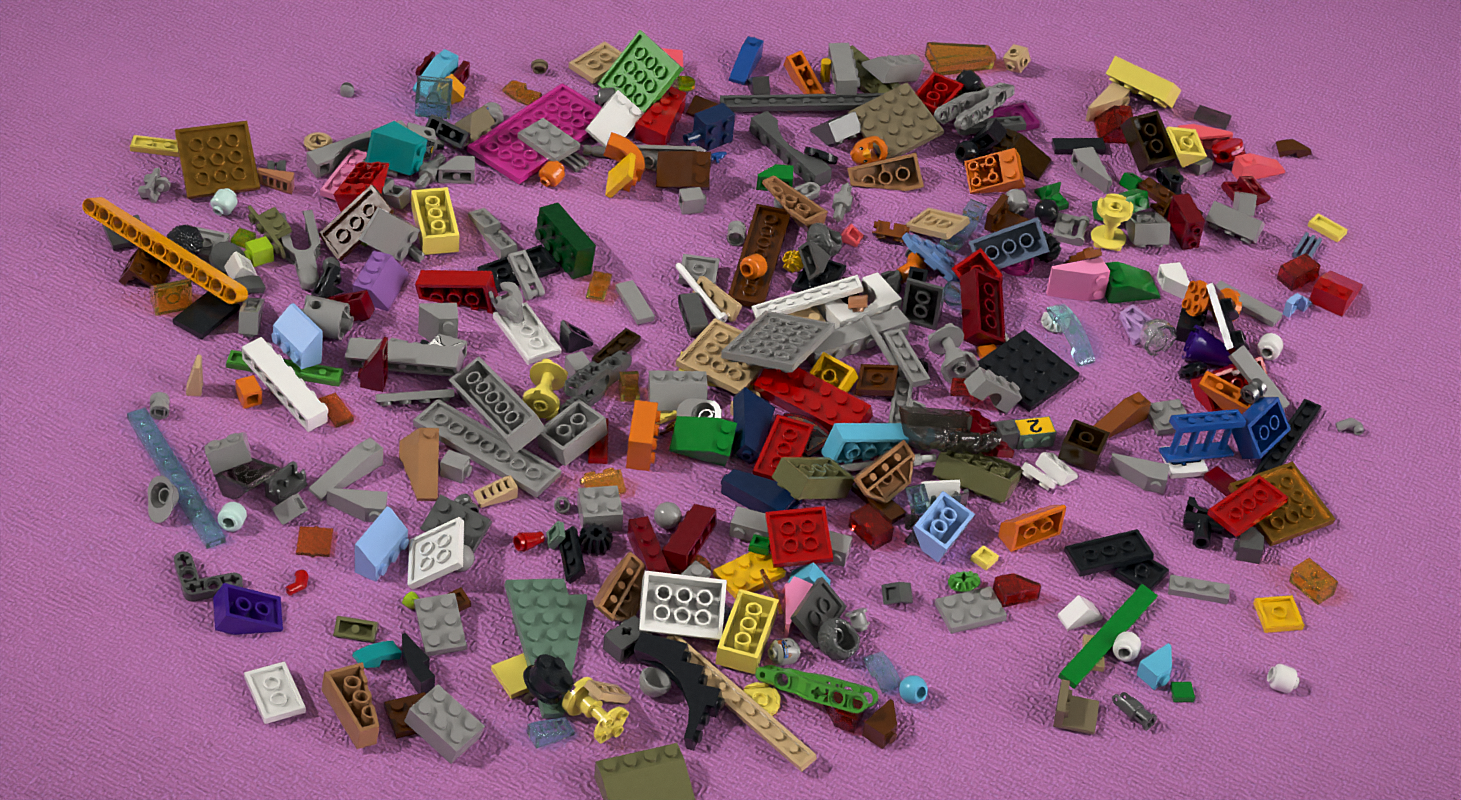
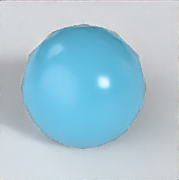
(913, 689)

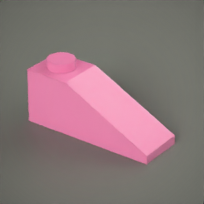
(793, 595)

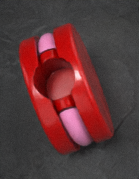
(1227, 150)

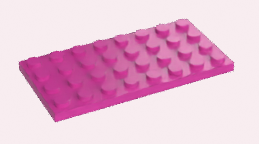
(513, 157)

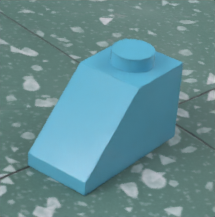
(1156, 667)

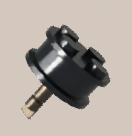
(547, 680)

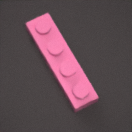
(342, 171)

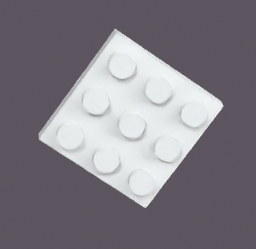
(436, 553)

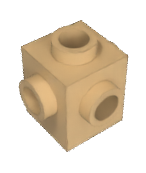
(1016, 58)

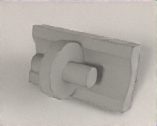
(154, 185)

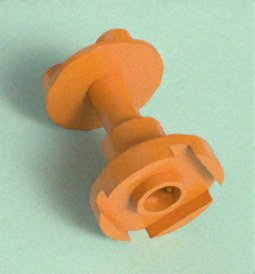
(1198, 299)

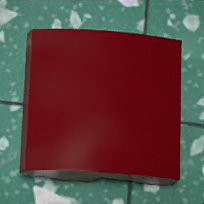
(1247, 185)

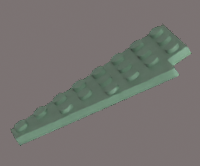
(547, 624)

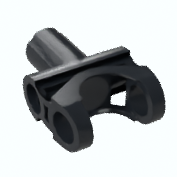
(1201, 523)

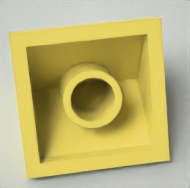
(1186, 145)

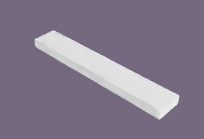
(811, 297)

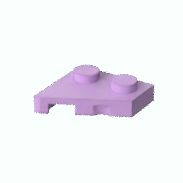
(1133, 321)

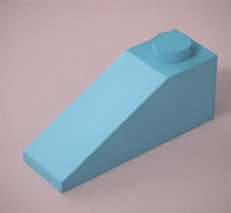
(441, 65)

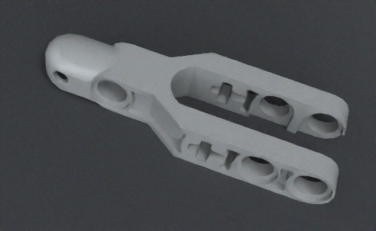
(978, 103)
(304, 259)

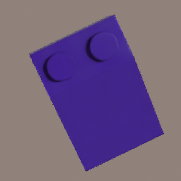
(246, 611)

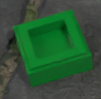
(759, 544)
(1182, 691)

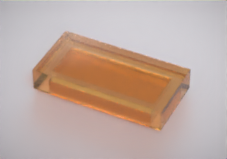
(337, 411)

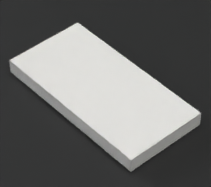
(529, 336)

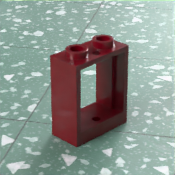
(1185, 221)

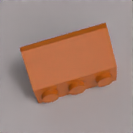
(1032, 527)

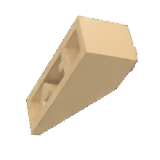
(1111, 96)

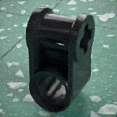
(1170, 178)

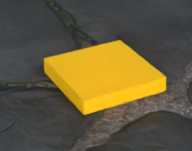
(620, 175)
(1278, 613)

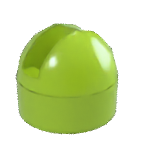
(408, 600)

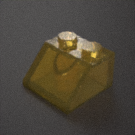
(171, 296)

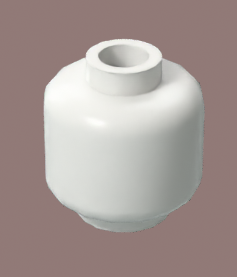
(1270, 346)
(1126, 646)
(1283, 678)

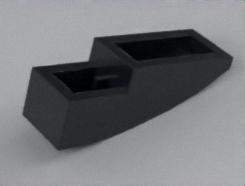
(417, 666)

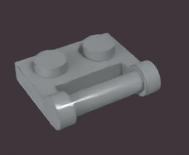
(1064, 228)

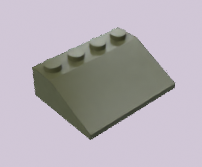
(979, 473)
(645, 775)

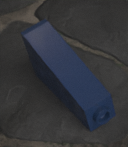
(753, 422)
(757, 492)

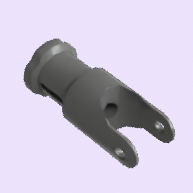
(1134, 710)

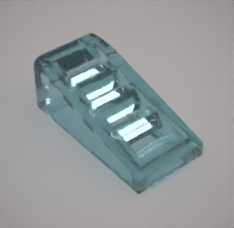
(539, 740)

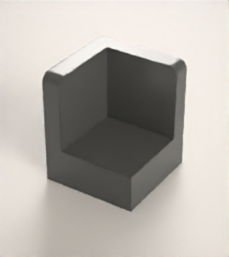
(897, 593)

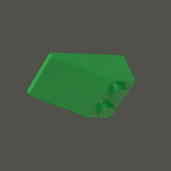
(1129, 284)
(703, 438)

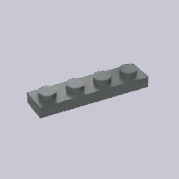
(1012, 122)

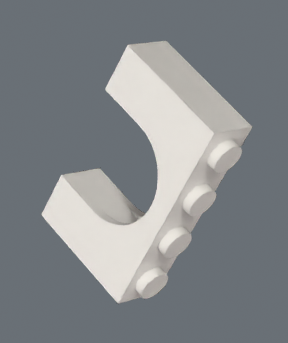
(879, 295)

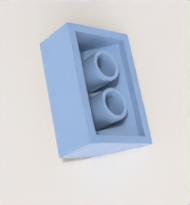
(298, 337)
(941, 525)
(380, 545)

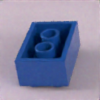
(1263, 428)

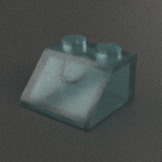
(433, 97)

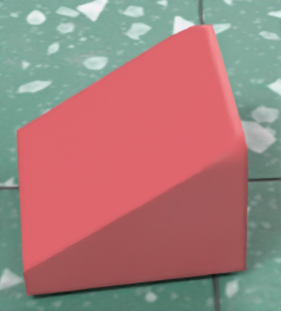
(851, 235)

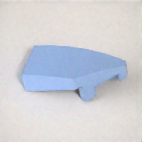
(1296, 302)

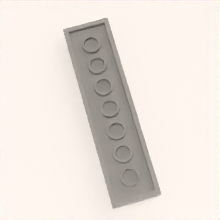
(487, 448)

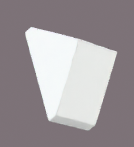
(239, 266)
(1079, 613)

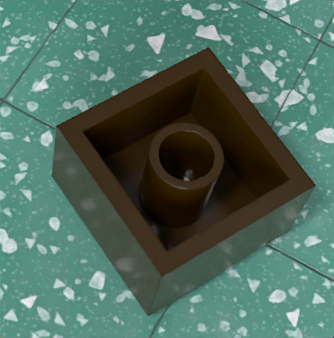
(1083, 445)

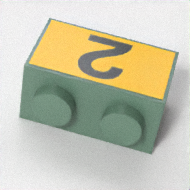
(1035, 432)

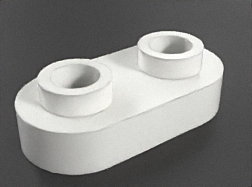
(1045, 481)

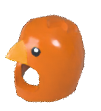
(864, 152)

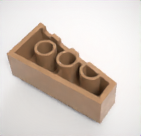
(352, 703)

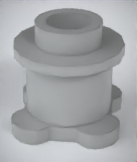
(858, 619)

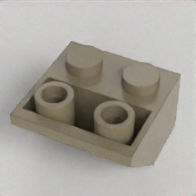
(476, 123)

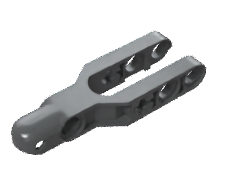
(598, 379)

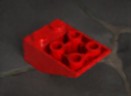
(359, 180)

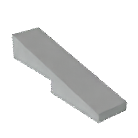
(492, 233)

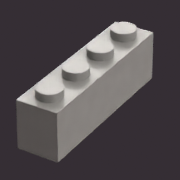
(843, 69)

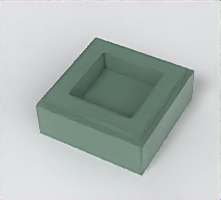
(555, 535)

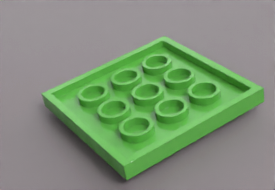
(642, 72)

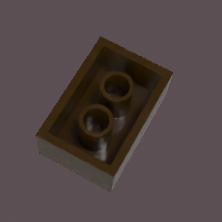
(1148, 141)

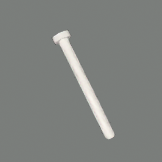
(703, 296)

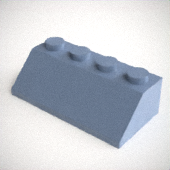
(1013, 243)

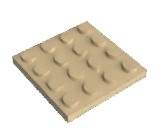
(705, 355)

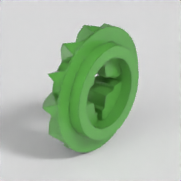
(971, 580)

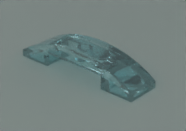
(974, 211)
(1074, 333)

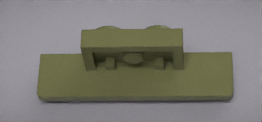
(272, 226)

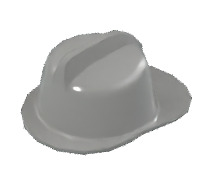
(699, 408)
(161, 498)

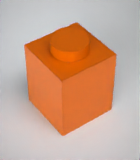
(248, 391)

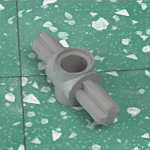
(429, 171)
(842, 202)

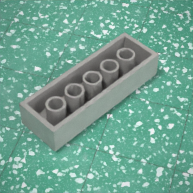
(497, 404)

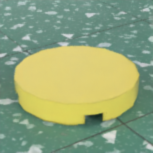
(758, 691)

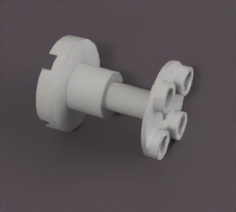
(957, 362)

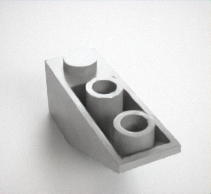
(1088, 166)

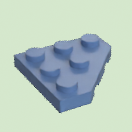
(933, 254)

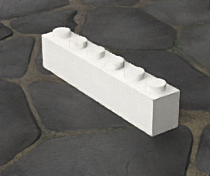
(285, 384)

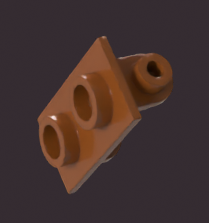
(883, 230)

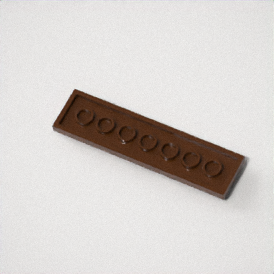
(763, 238)

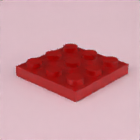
(799, 537)

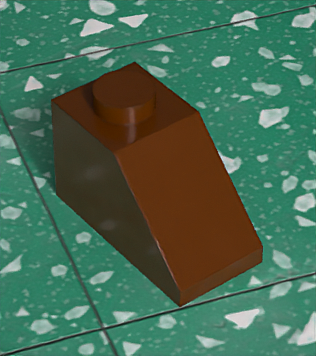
(882, 725)

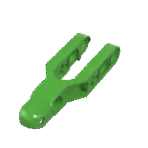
(812, 684)

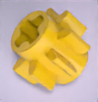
(792, 261)

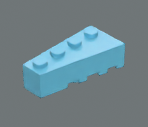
(861, 440)

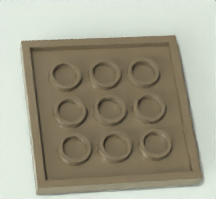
(898, 120)

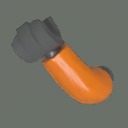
(900, 275)

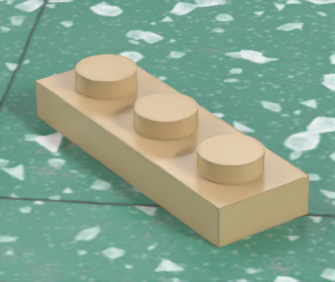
(720, 298)
(607, 692)

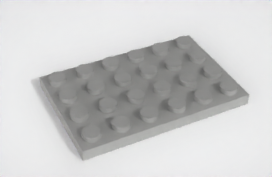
(777, 341)

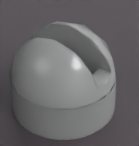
(347, 89)
(566, 504)

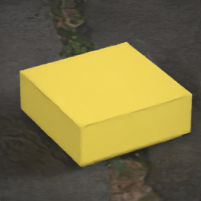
(984, 557)

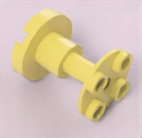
(1113, 210)
(542, 399)
(580, 702)

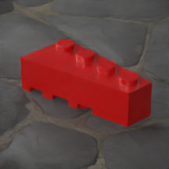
(661, 118)
(458, 287)

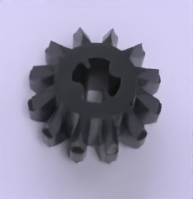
(1054, 249)
(595, 539)

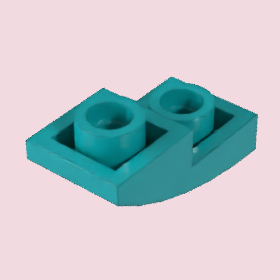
(375, 653)

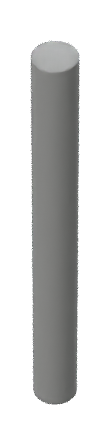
(880, 342)

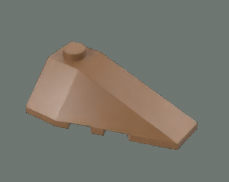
(894, 174)
(798, 206)
(420, 460)

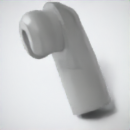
(1351, 424)

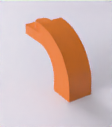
(618, 148)

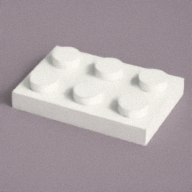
(274, 692)

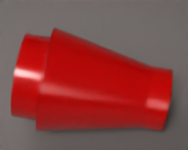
(526, 540)

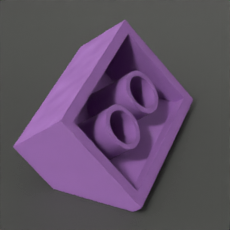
(382, 279)

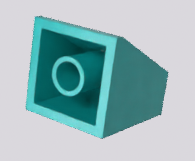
(398, 147)

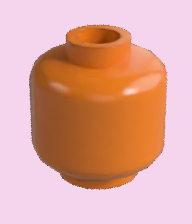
(552, 173)
(753, 266)

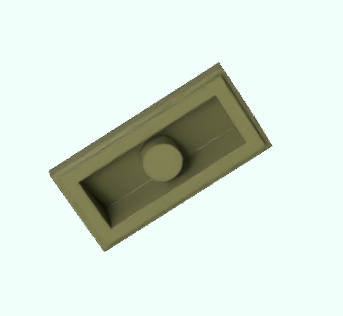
(356, 629)

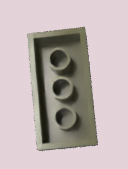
(813, 478)

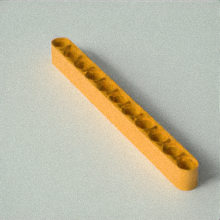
(165, 250)

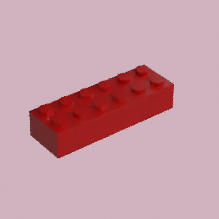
(812, 397)

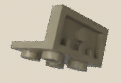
(1074, 711)

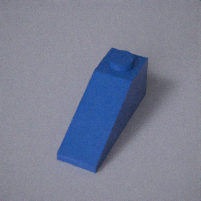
(747, 60)

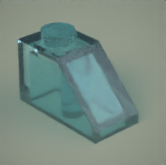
(917, 499)

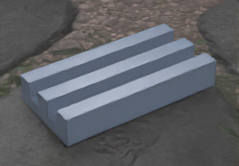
(1306, 237)

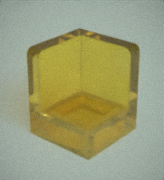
(628, 386)

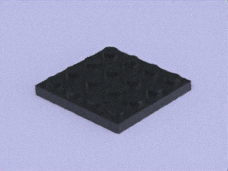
(1031, 367)

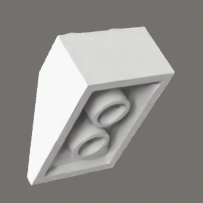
(615, 116)

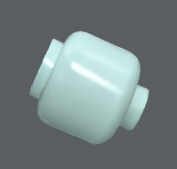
(224, 202)
(232, 516)

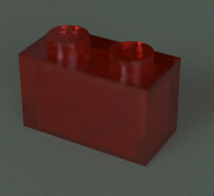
(1298, 272)
(871, 526)

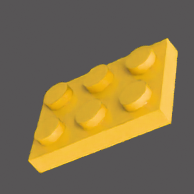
(745, 572)

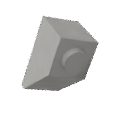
(458, 170)

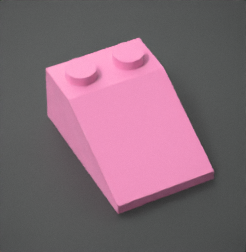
(1079, 280)

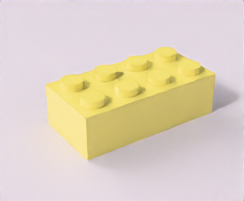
(1143, 82)
(436, 220)
(747, 631)

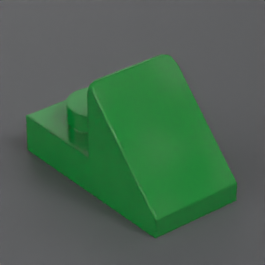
(1052, 192)

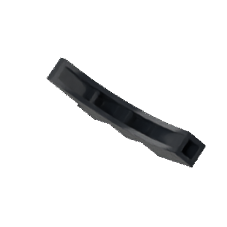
(674, 660)

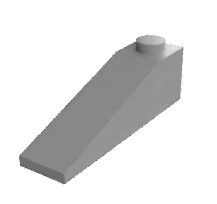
(353, 466)

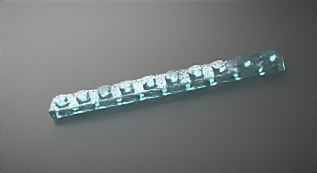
(171, 468)

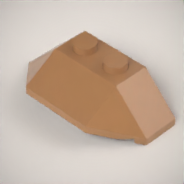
(887, 474)
(621, 591)

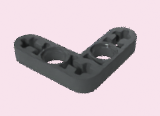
(197, 584)

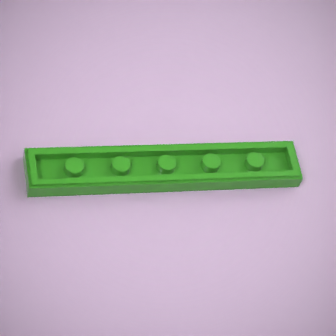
(315, 374)

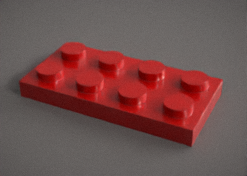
(785, 439)
(1247, 505)

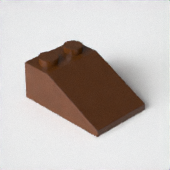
(683, 169)

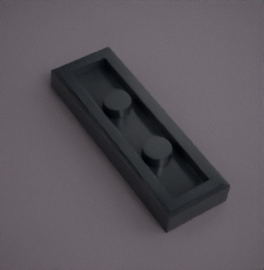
(1066, 145)
(572, 555)

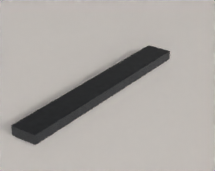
(1284, 447)

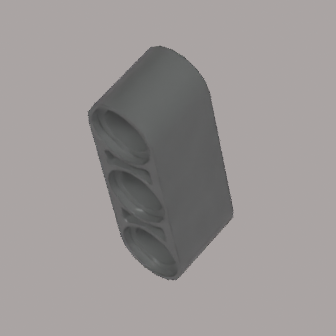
(692, 313)

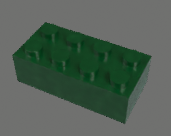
(565, 240)

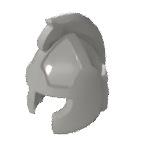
(509, 304)

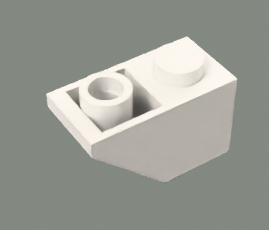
(1173, 279)

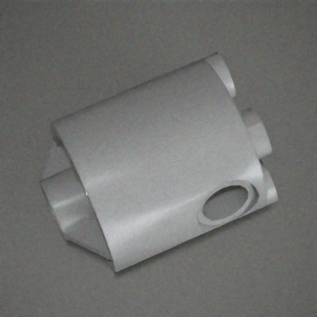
(329, 315)

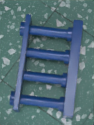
(1195, 424)

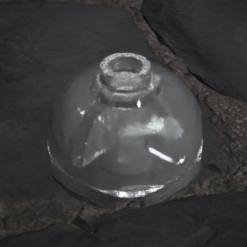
(1157, 336)

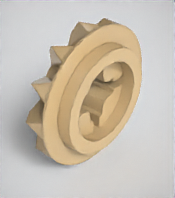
(322, 138)

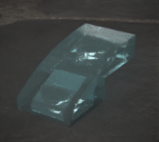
(883, 670)

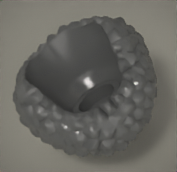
(825, 238)
(838, 639)

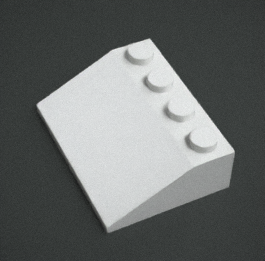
(682, 605)

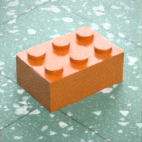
(642, 435)

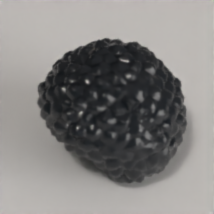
(187, 237)

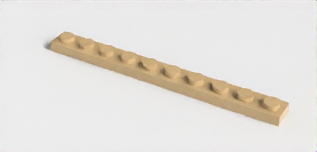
(753, 714)

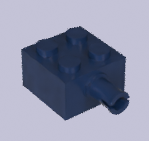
(712, 127)

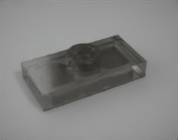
(1212, 117)

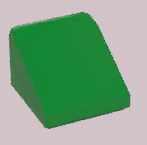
(1130, 180)

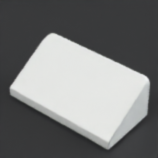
(1056, 468)
(936, 487)

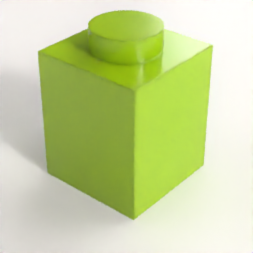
(259, 251)

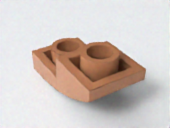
(858, 302)

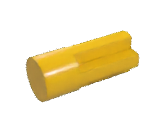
(825, 70)

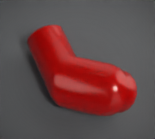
(300, 582)

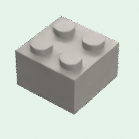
(600, 506)

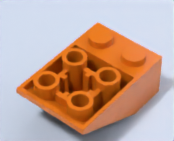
(995, 172)

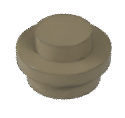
(539, 66)

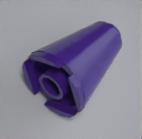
(1205, 348)

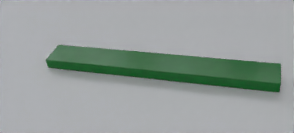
(1104, 639)

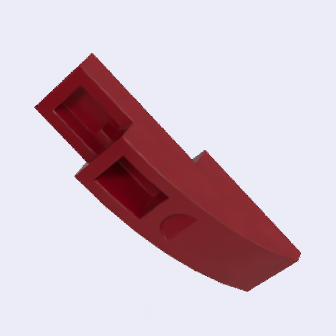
(983, 425)

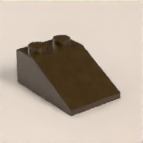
(1033, 159)

